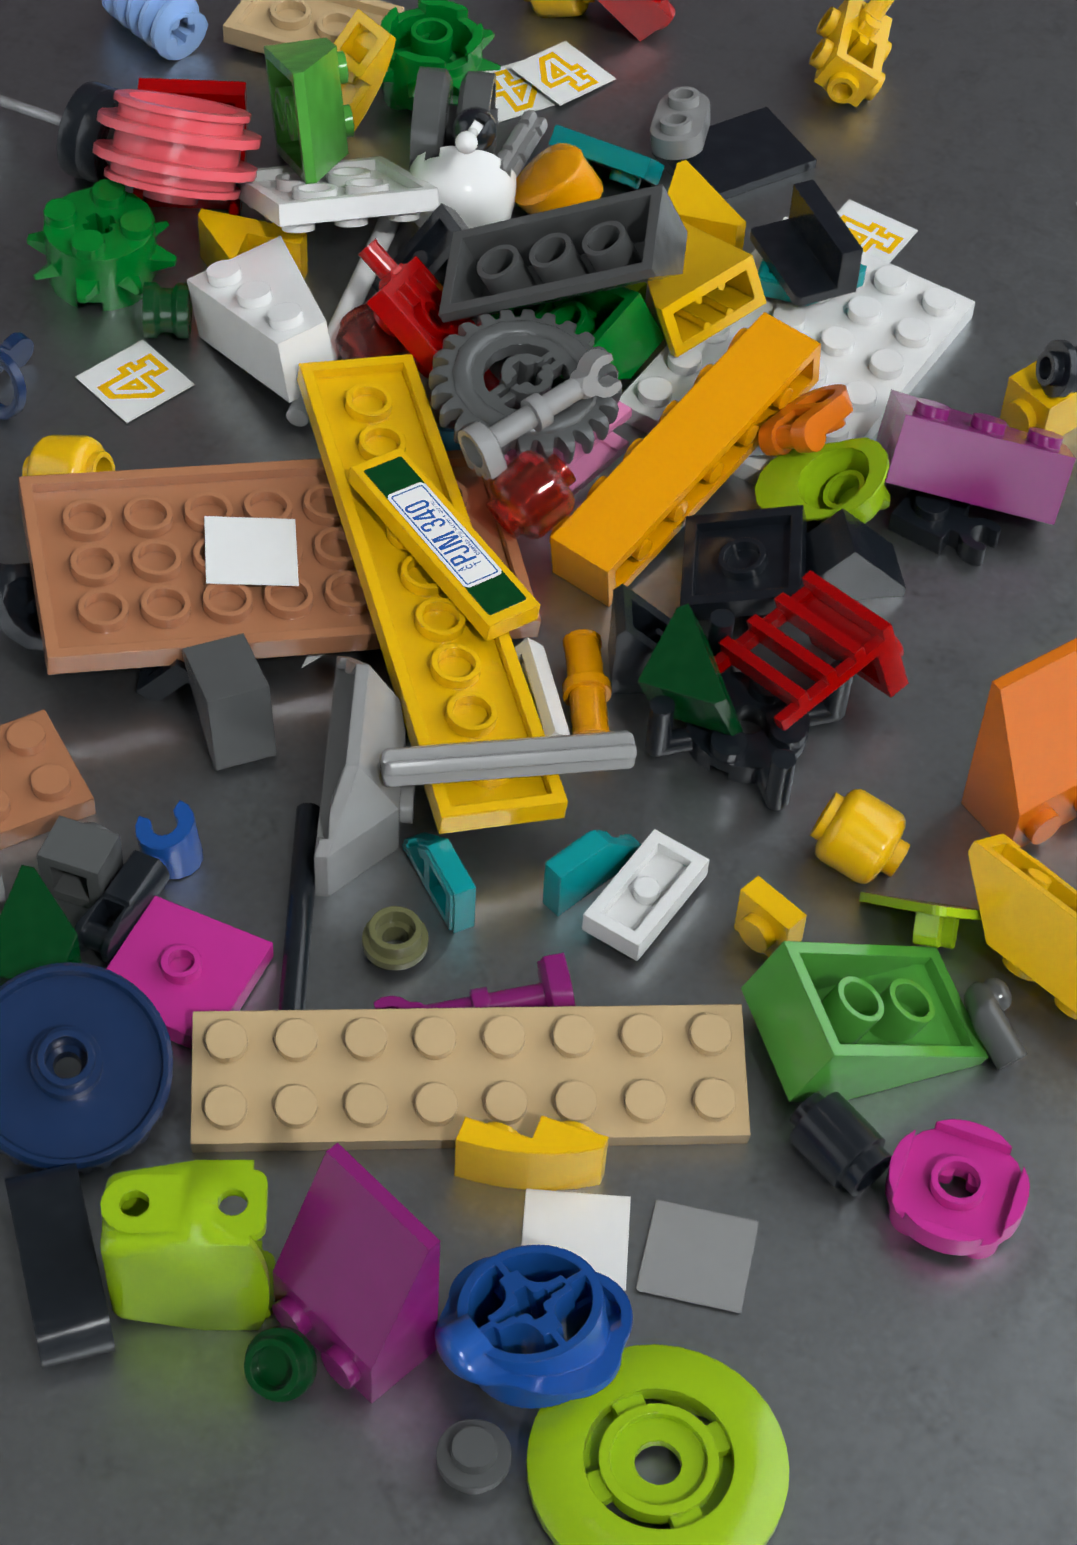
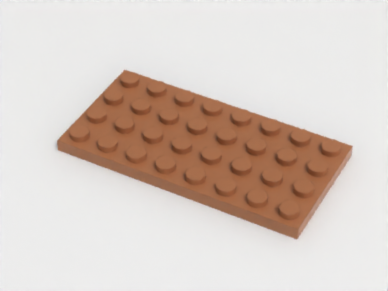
(126, 568)

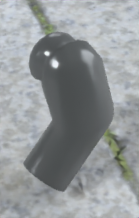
(986, 1009)

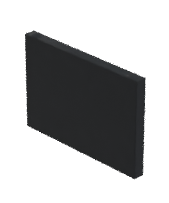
(748, 154)

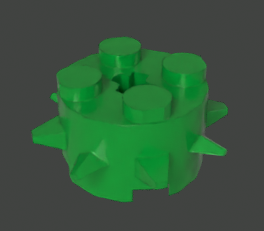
(436, 37)
(100, 246)

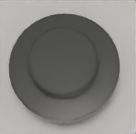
(473, 1456)

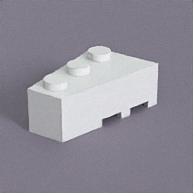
(261, 316)

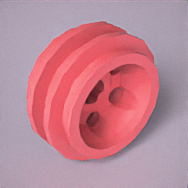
(177, 146)

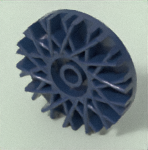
(122, 1057)

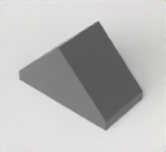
(231, 701)

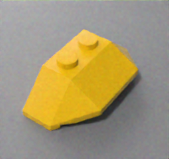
(1028, 917)

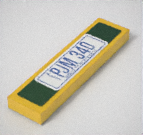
(444, 544)

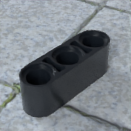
(59, 1265)

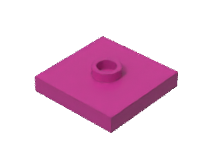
(190, 964)

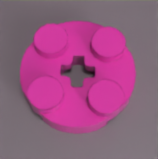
(949, 1223)

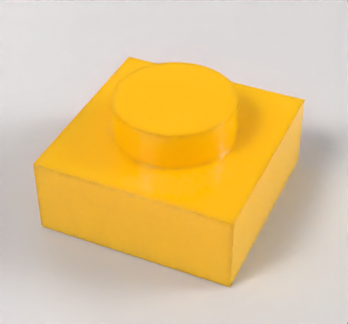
(767, 917)

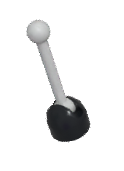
(471, 134)

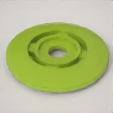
(730, 1470)

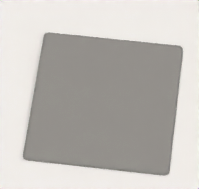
(698, 1256)

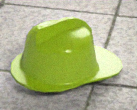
(825, 481)

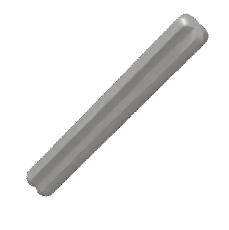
(507, 758)

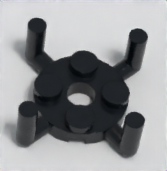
(749, 758)

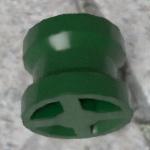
(166, 310)

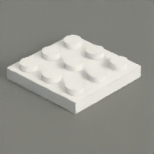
(344, 195)

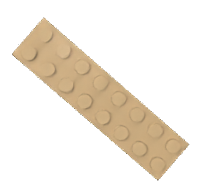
(419, 1071)

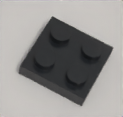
(743, 560)

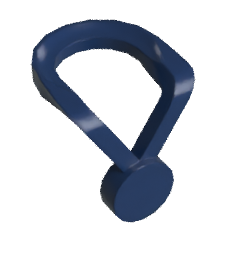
(14, 354)

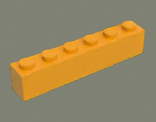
(683, 458)

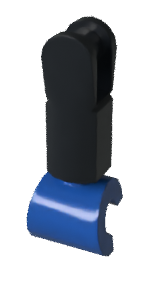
(139, 881)

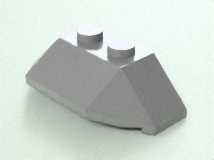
(357, 810)

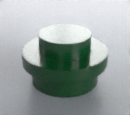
(280, 1364)

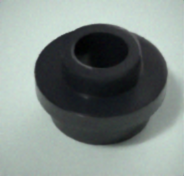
(1058, 369)

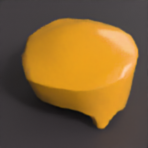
(557, 180)

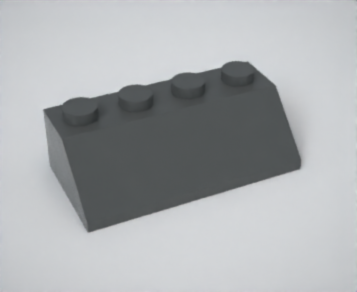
(563, 254)

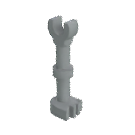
(483, 444)

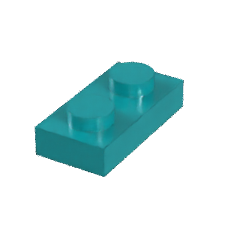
(625, 165)

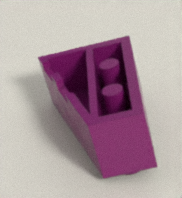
(974, 458)

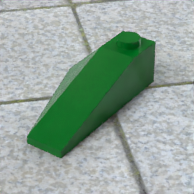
(615, 319)

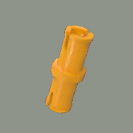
(586, 685)

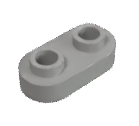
(680, 124)

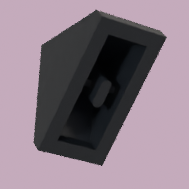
(854, 558)
(632, 638)

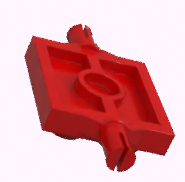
(410, 307)

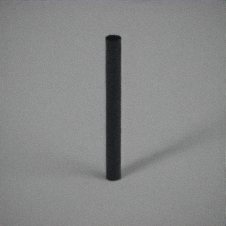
(299, 910)

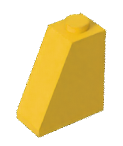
(711, 294)

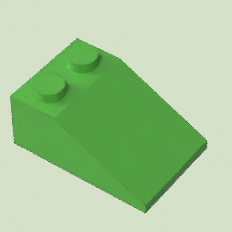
(308, 105)
(859, 1017)

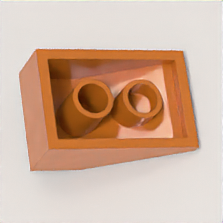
(1027, 751)

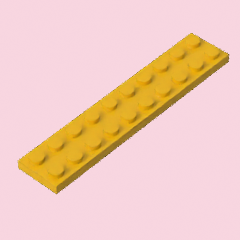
(438, 663)

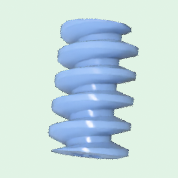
(167, 26)

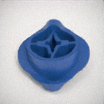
(534, 1327)

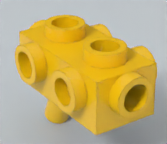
(852, 50)

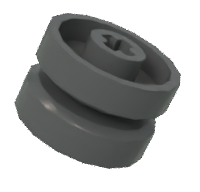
(435, 112)

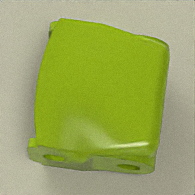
(181, 1258)

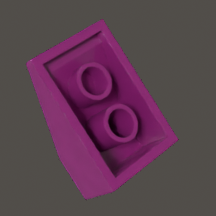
(359, 1278)

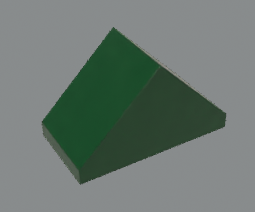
(689, 675)

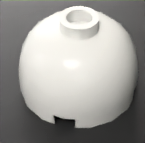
(469, 185)

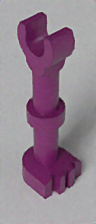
(552, 991)

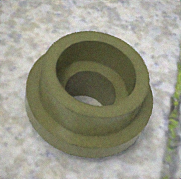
(395, 924)

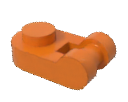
(806, 421)

